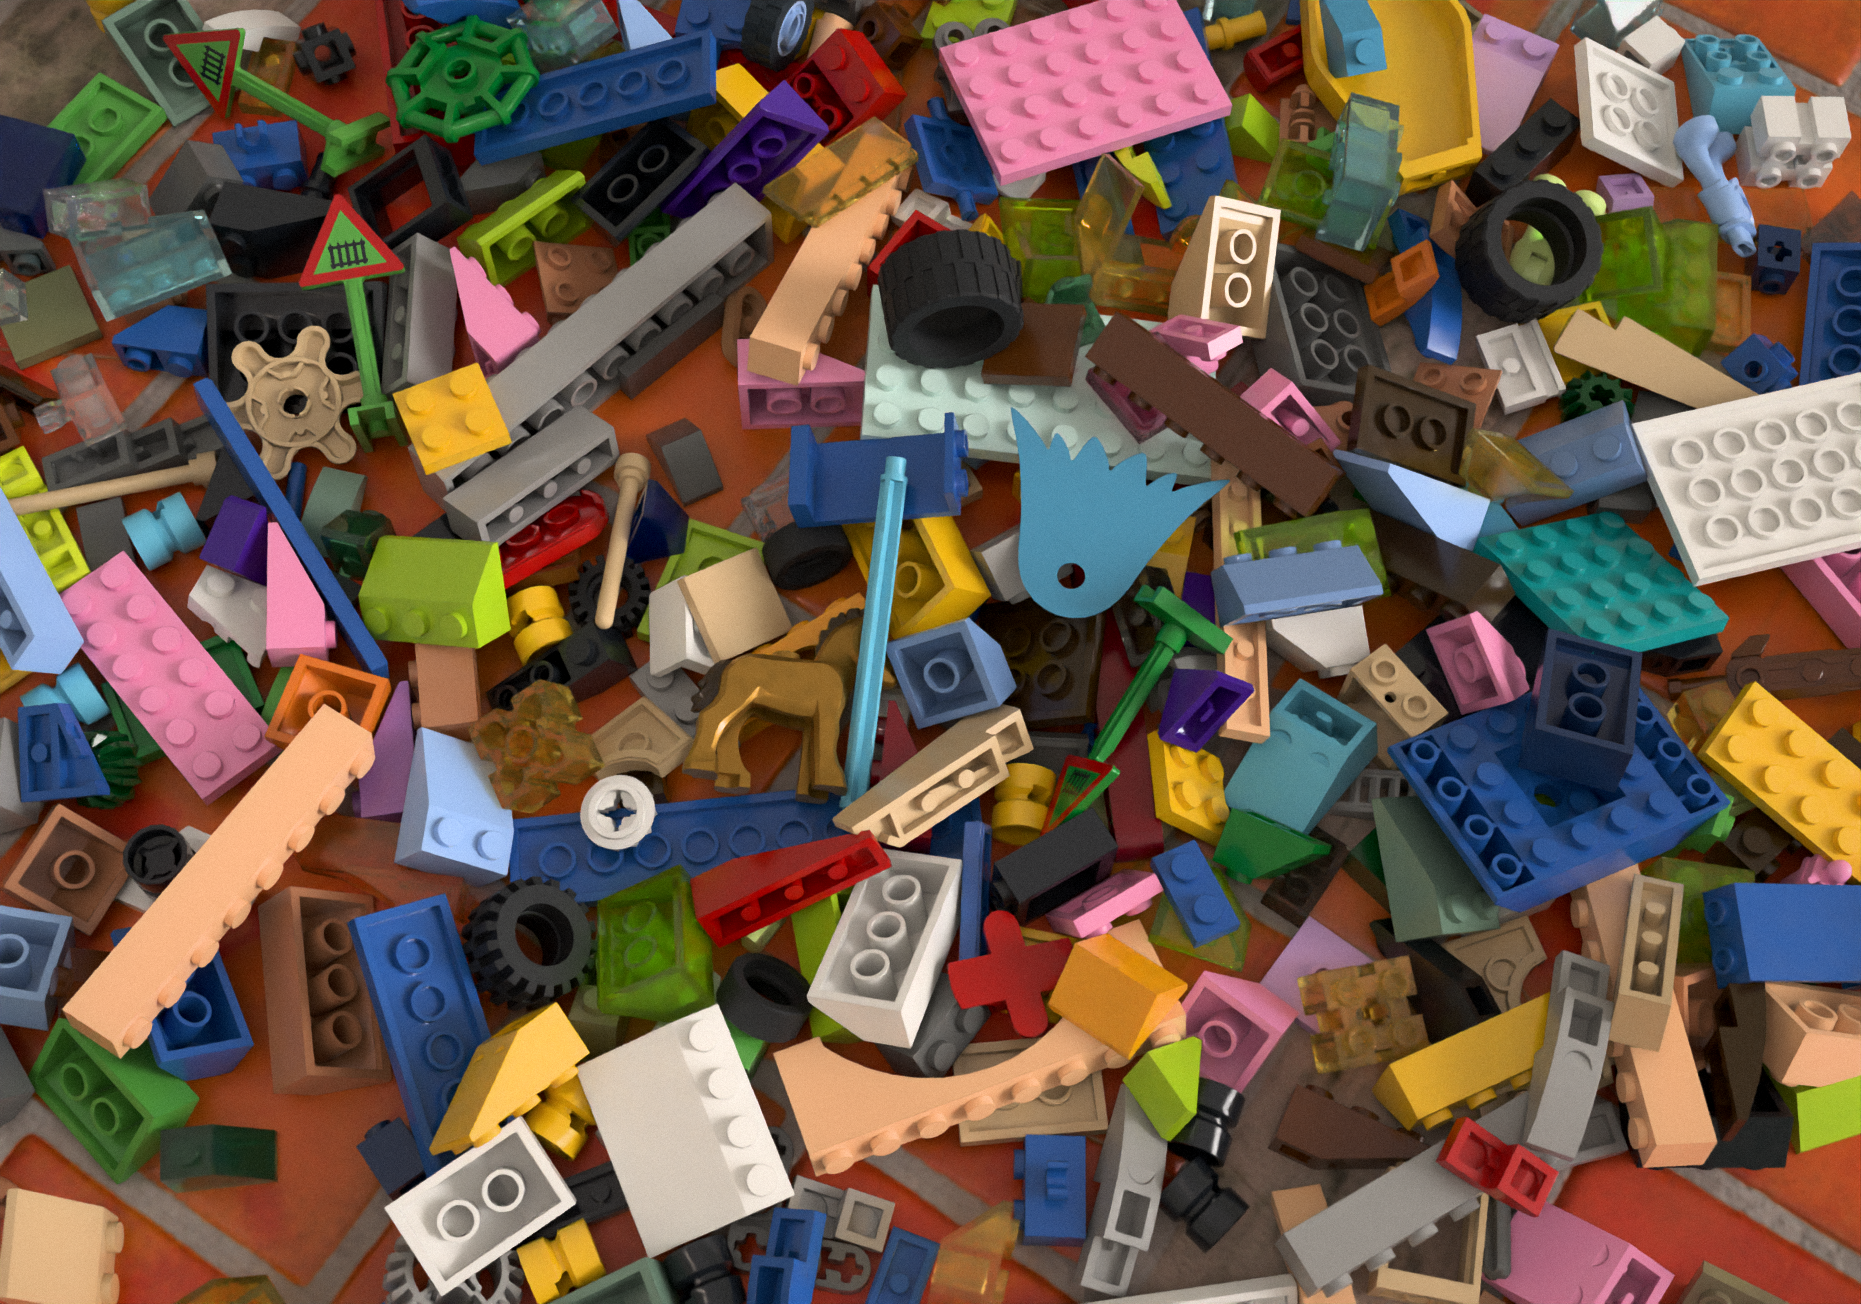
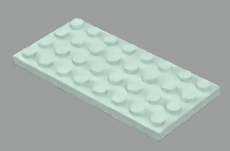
(914, 401)

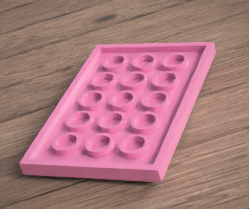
(1082, 84)

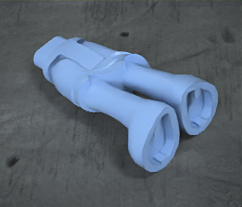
(1704, 152)

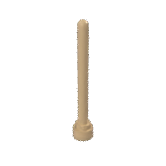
(197, 471)
(631, 477)

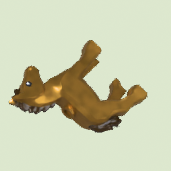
(786, 693)

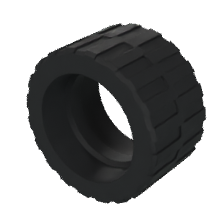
(1565, 225)
(950, 299)

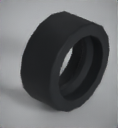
(806, 555)
(755, 1014)

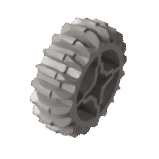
(403, 1290)

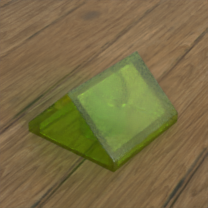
(1632, 256)

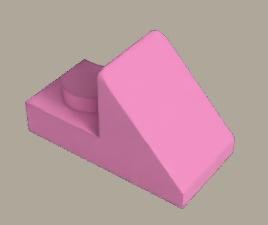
(1200, 339)

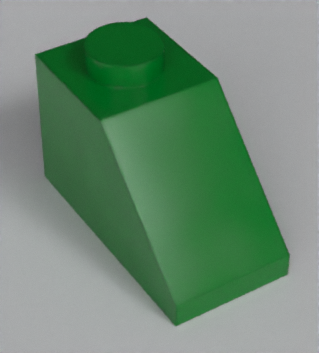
(1263, 848)

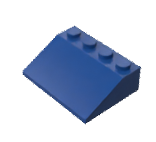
(1832, 313)

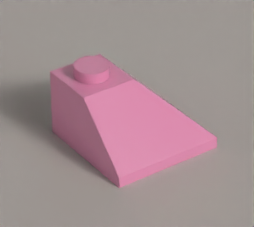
(1478, 663)
(1237, 1026)

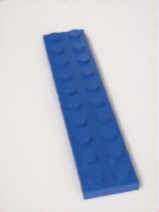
(690, 834)

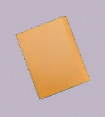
(1114, 993)

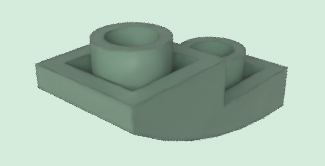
(330, 496)

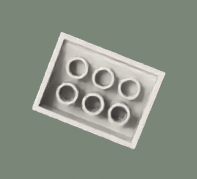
(684, 1131)

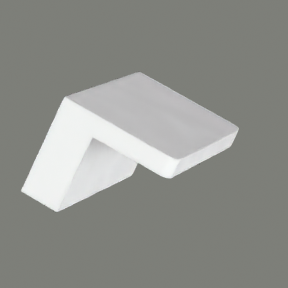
(674, 634)

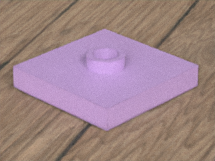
(1309, 952)

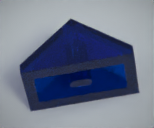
(657, 526)

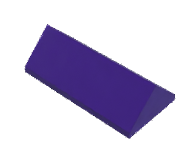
(756, 151)

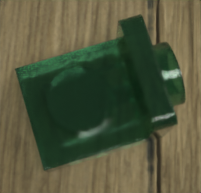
(1076, 291)

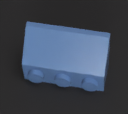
(1588, 454)
(1292, 583)

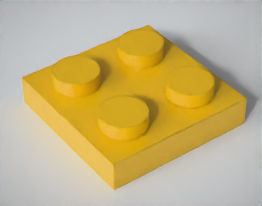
(452, 418)
(1188, 789)

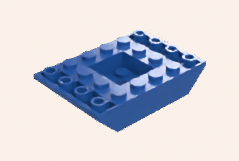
(1538, 851)

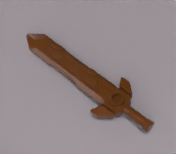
(1783, 675)

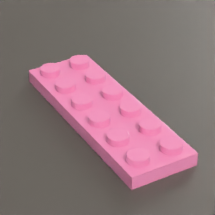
(167, 678)

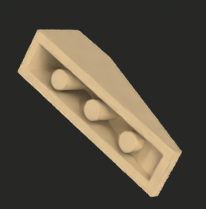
(1647, 963)

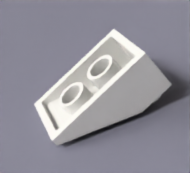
(481, 1205)

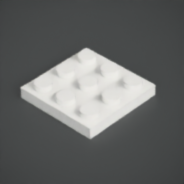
(1627, 112)

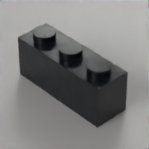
(1526, 153)

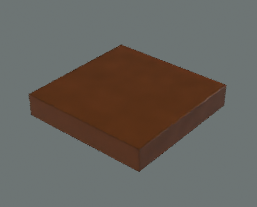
(1361, 265)
(1043, 350)

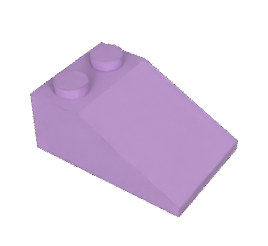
(1508, 76)

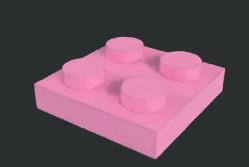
(1095, 908)

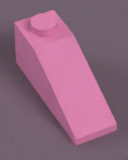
(294, 609)

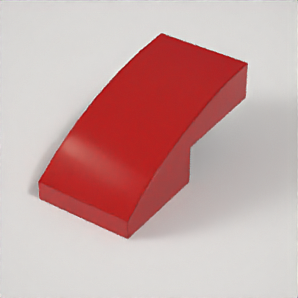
(1496, 1168)

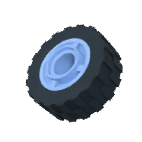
(775, 31)

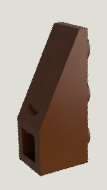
(1336, 1138)

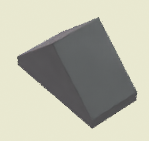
(686, 461)

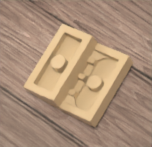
(735, 605)

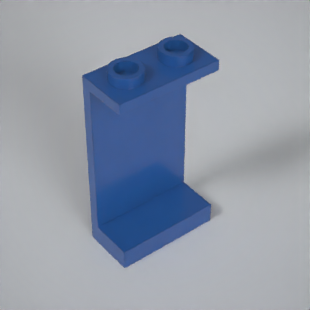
(842, 479)
(1785, 933)

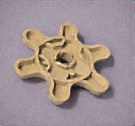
(301, 373)

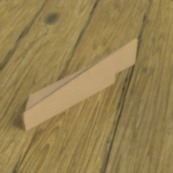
(1646, 361)
(940, 777)

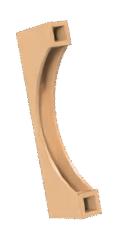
(864, 1112)

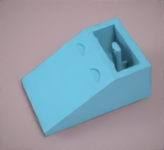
(1730, 77)
(1306, 762)

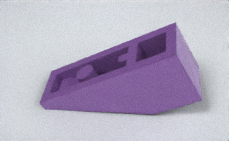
(385, 784)

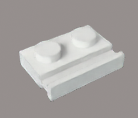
(1526, 366)

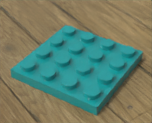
(1602, 583)

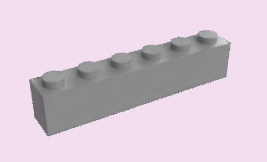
(1389, 1211)

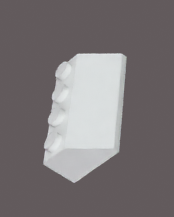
(891, 948)

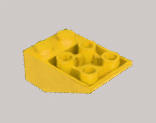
(507, 1077)

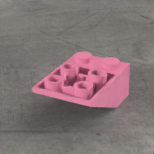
(491, 320)
(1574, 1262)

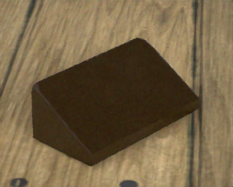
(24, 391)

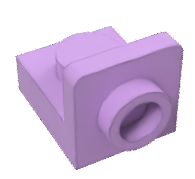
(1624, 191)

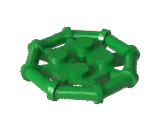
(464, 95)

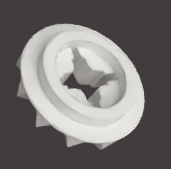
(604, 798)

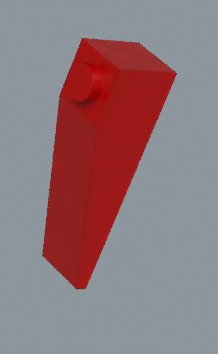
(776, 883)

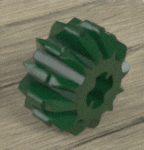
(1592, 393)
(119, 766)

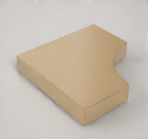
(642, 741)
(1501, 958)

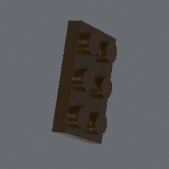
(1409, 425)

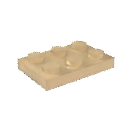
(1057, 1111)

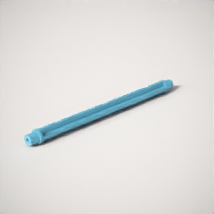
(875, 630)

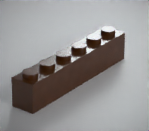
(1214, 415)

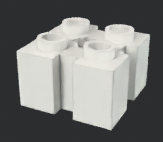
(1792, 141)

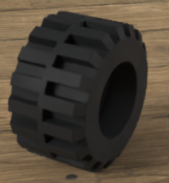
(557, 924)

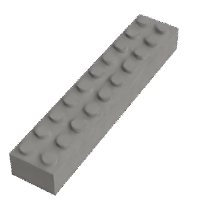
(580, 355)

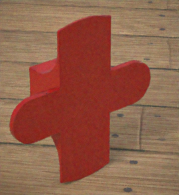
(1011, 975)

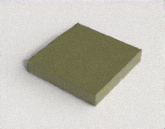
(56, 319)

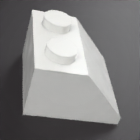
(1321, 640)

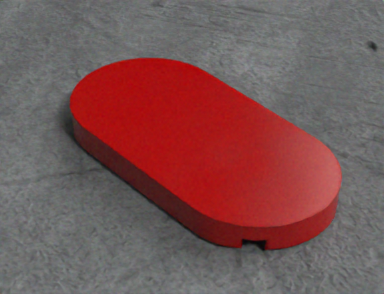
(553, 536)

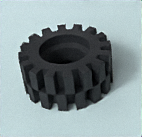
(632, 580)

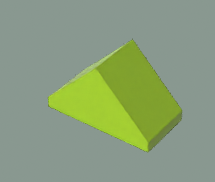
(1252, 130)
(1167, 1085)

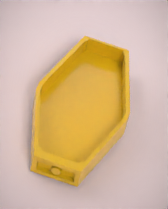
(1426, 75)

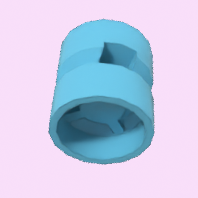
(164, 531)
(71, 688)

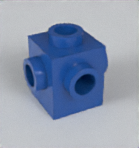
(1761, 365)

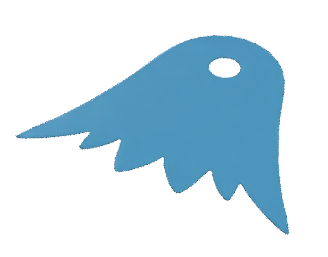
(1092, 519)

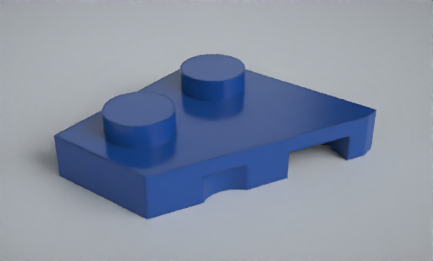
(56, 756)

